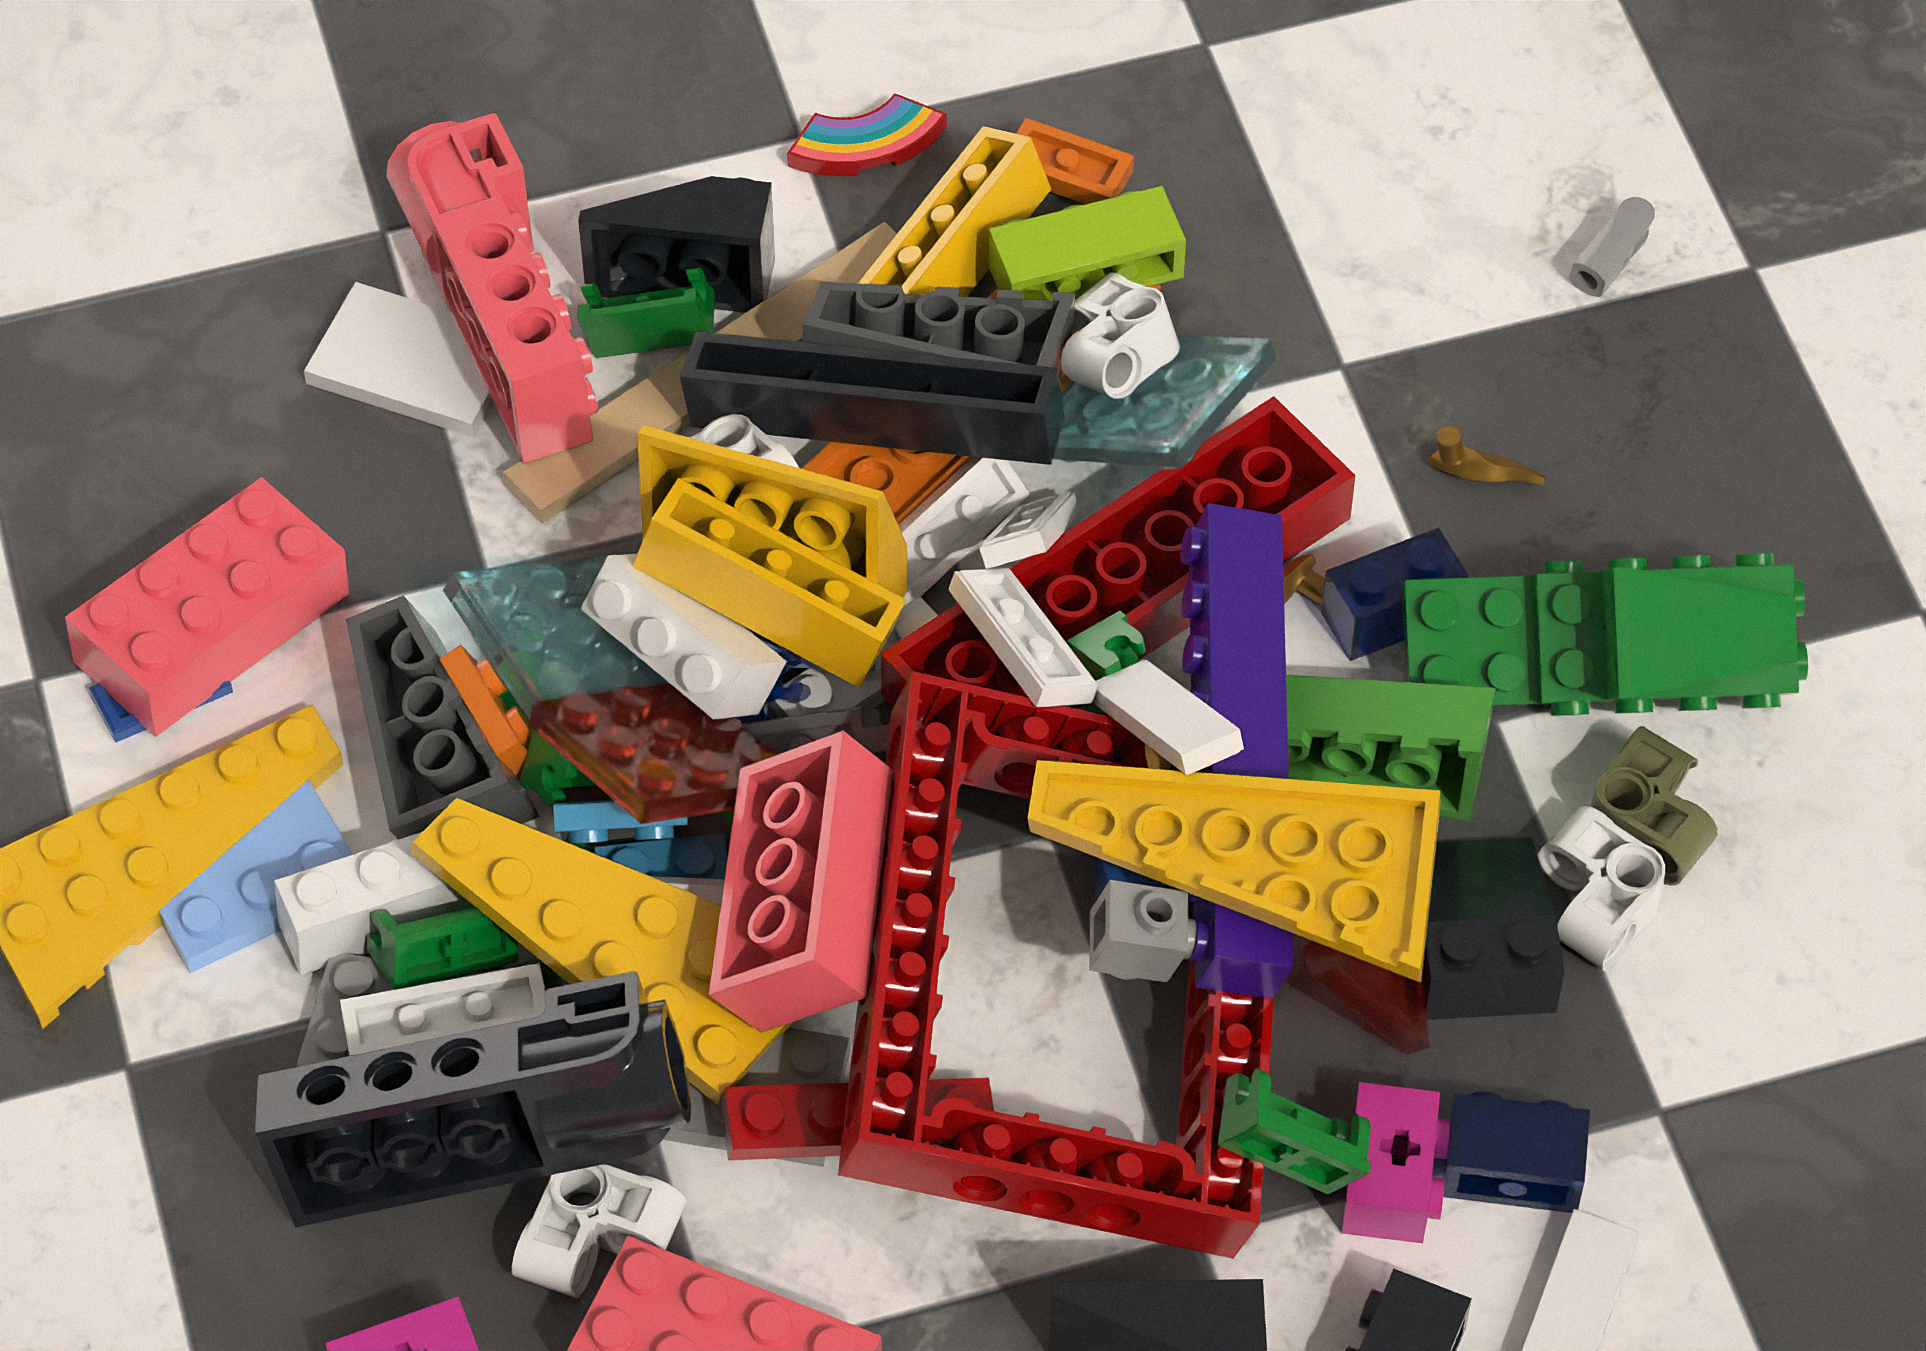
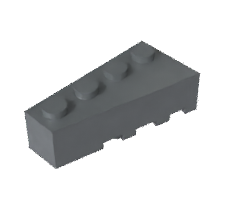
(942, 323)
(421, 727)

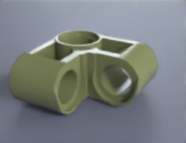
(1645, 786)

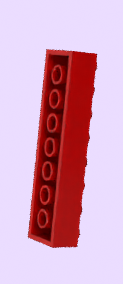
(1132, 547)

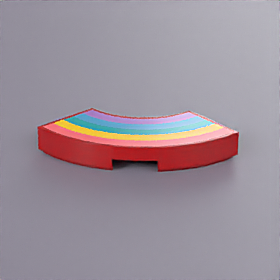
(848, 144)

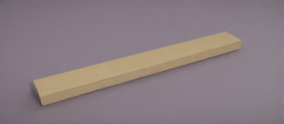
(659, 401)

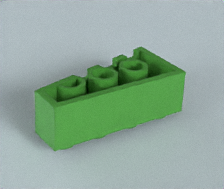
(1390, 735)

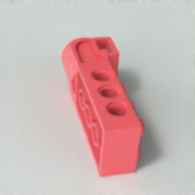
(478, 249)

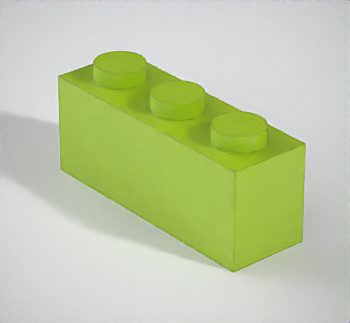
(1086, 242)

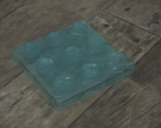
(1169, 410)
(537, 633)

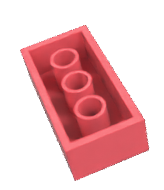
(208, 606)
(802, 883)
(679, 1305)

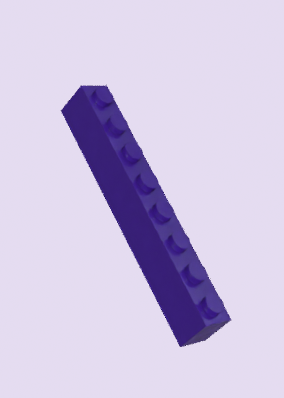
(1240, 673)

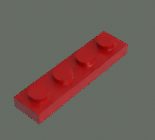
(810, 1117)

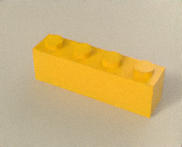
(948, 234)
(768, 582)

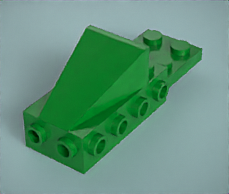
(1613, 634)

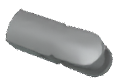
(1613, 247)

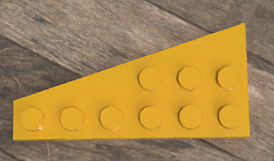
(1297, 854)
(104, 873)
(598, 922)

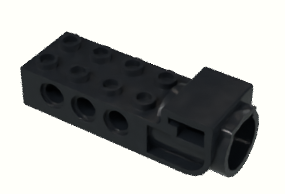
(477, 1107)

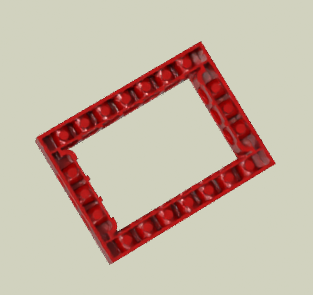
(1161, 1193)

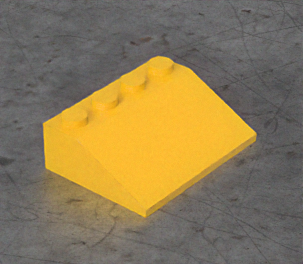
(816, 510)

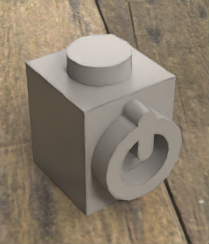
(1140, 931)

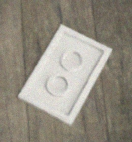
(401, 360)

